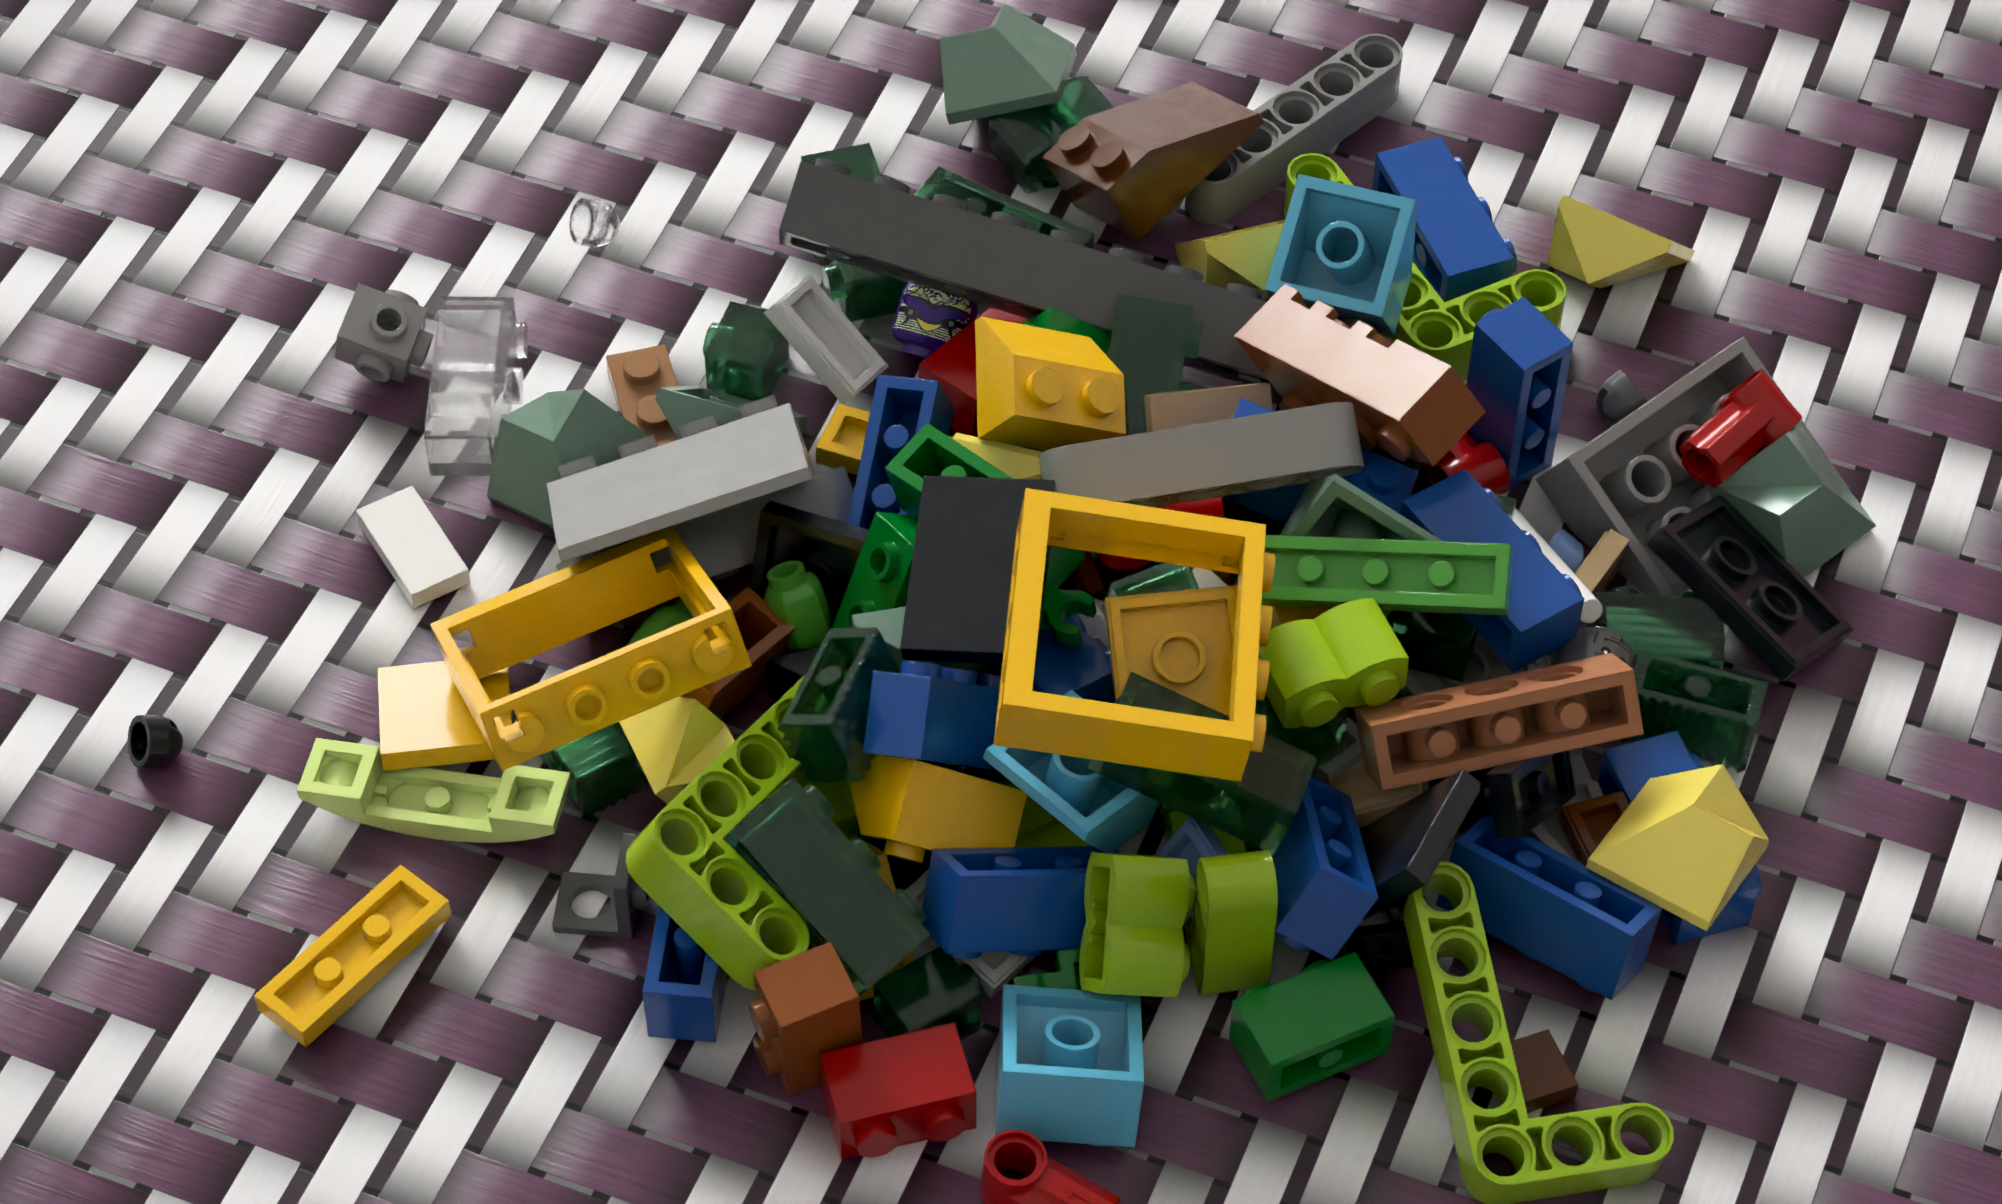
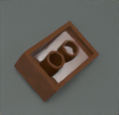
(1147, 154)

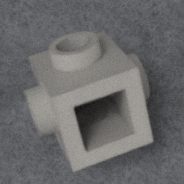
(383, 334)

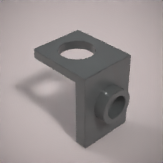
(621, 890)

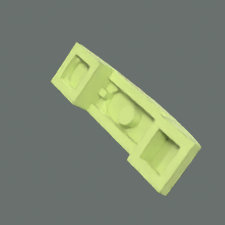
(430, 801)

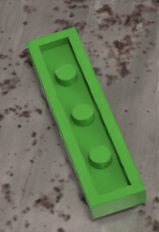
(1393, 572)

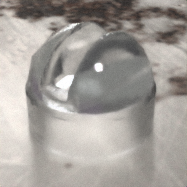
(593, 223)

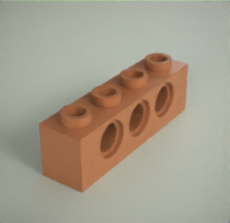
(1499, 721)

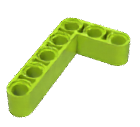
(1427, 321)
(702, 878)
(1232, 915)
(1493, 1066)

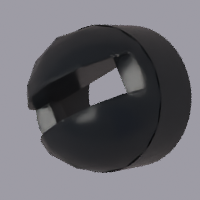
(153, 741)

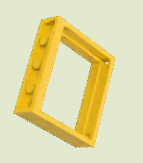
(576, 604)
(1122, 731)

